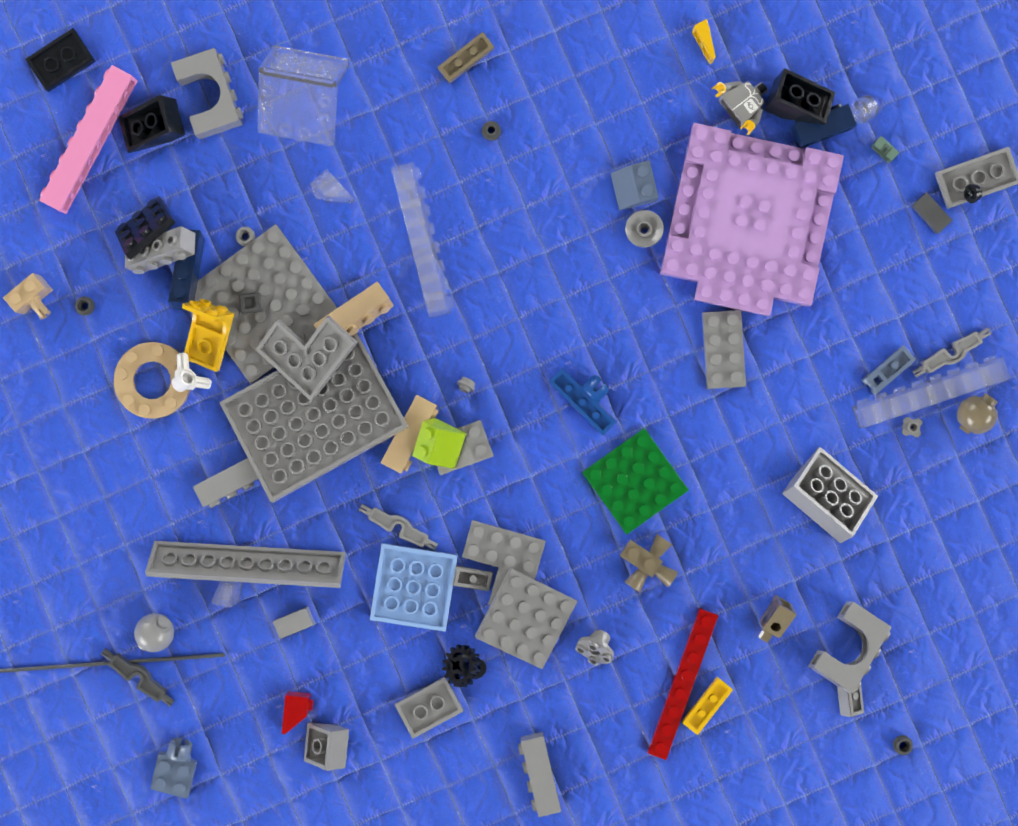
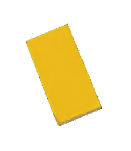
(703, 37)

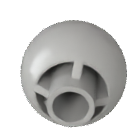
(154, 632)

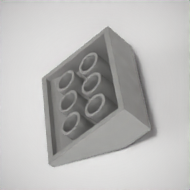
(830, 495)

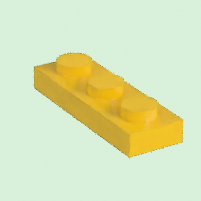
(707, 705)

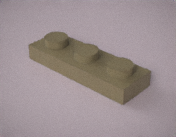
(466, 57)

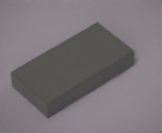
(931, 213)

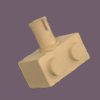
(29, 295)

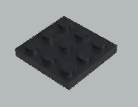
(144, 227)

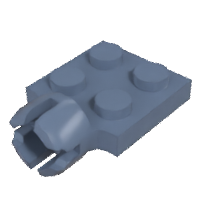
(175, 769)

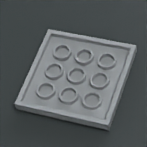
(526, 618)

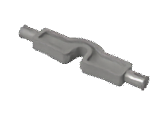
(960, 349)
(389, 521)

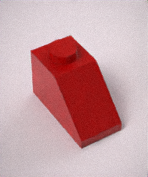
(296, 708)

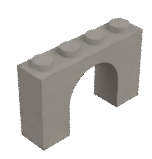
(225, 113)
(872, 634)

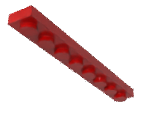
(682, 684)

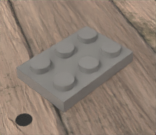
(429, 707)

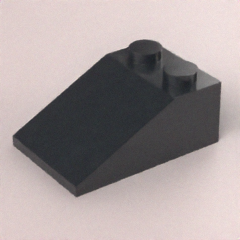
(799, 99)
(151, 124)

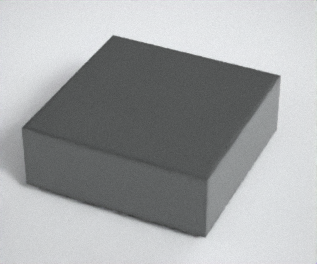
(250, 303)

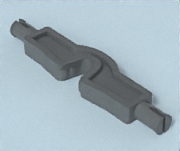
(129, 670)

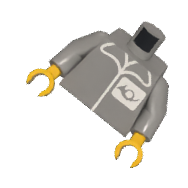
(742, 102)

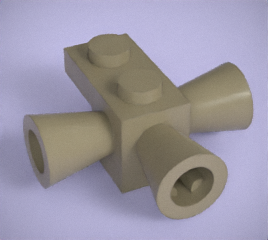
(648, 563)

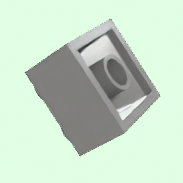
(326, 746)

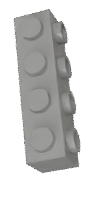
(164, 250)

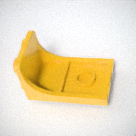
(207, 333)

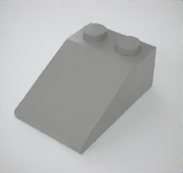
(474, 449)

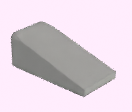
(472, 578)
(294, 622)

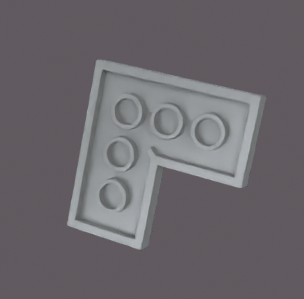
(309, 363)
(503, 550)

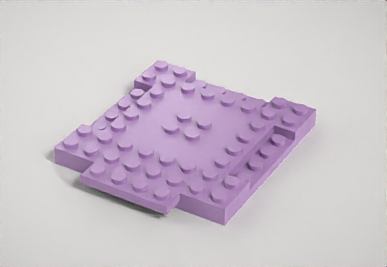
(750, 219)

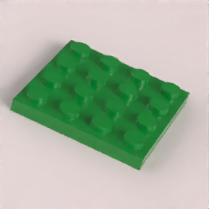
(635, 481)

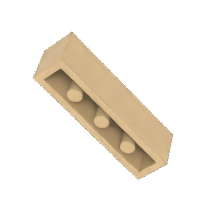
(361, 309)
(403, 444)

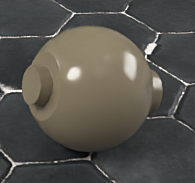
(977, 414)

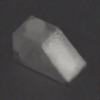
(329, 189)
(227, 593)

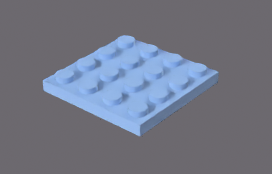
(413, 587)

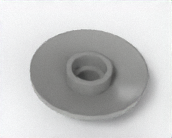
(641, 220)

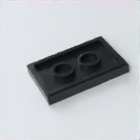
(60, 60)

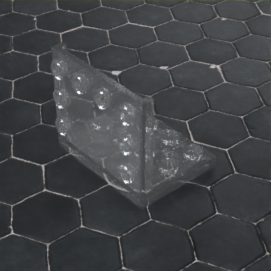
(299, 94)

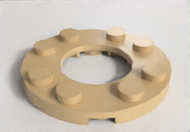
(125, 385)

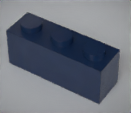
(838, 122)

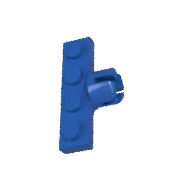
(585, 399)

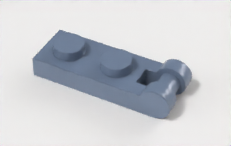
(889, 369)

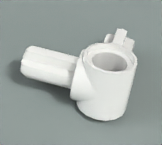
(191, 380)

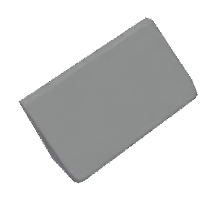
(850, 703)

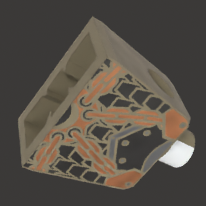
(776, 618)

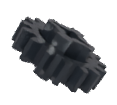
(461, 666)

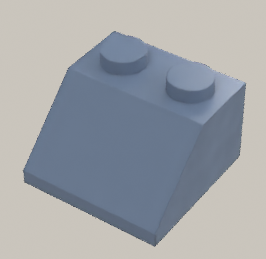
(634, 185)

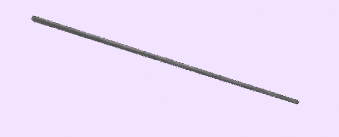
(107, 662)

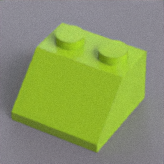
(439, 443)

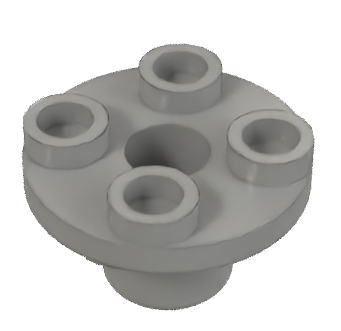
(596, 648)

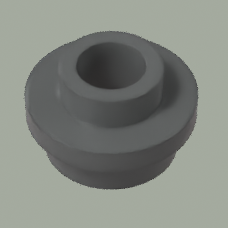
(491, 137)
(79, 306)
(906, 749)

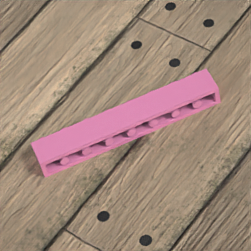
(88, 139)

